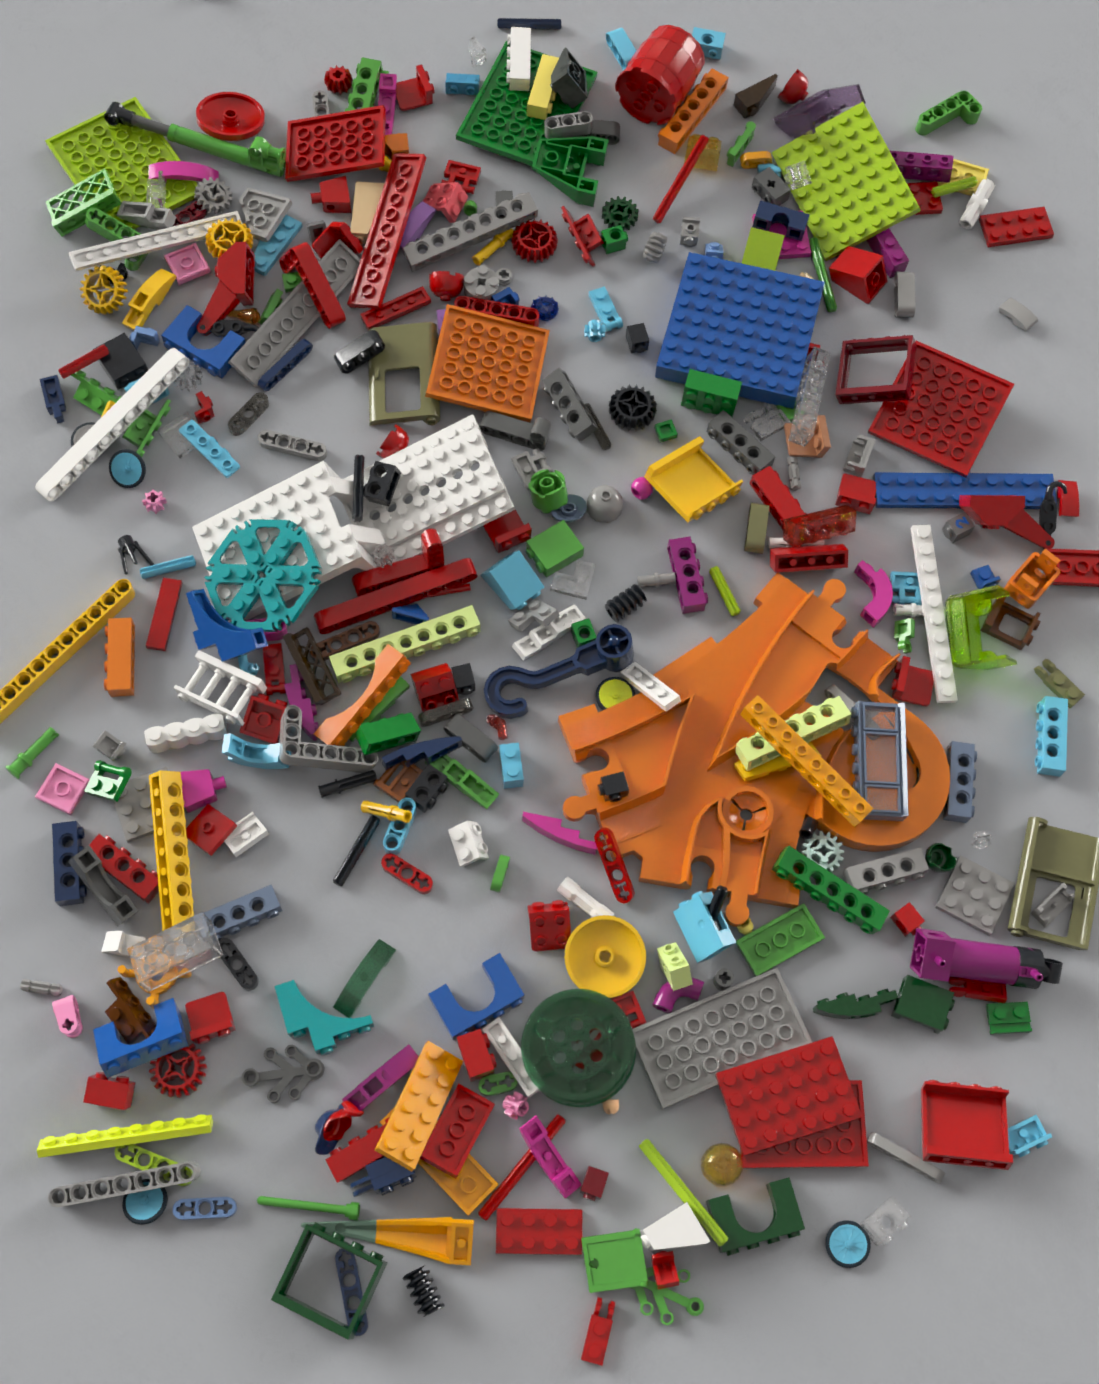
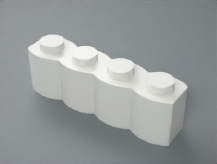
(179, 734)

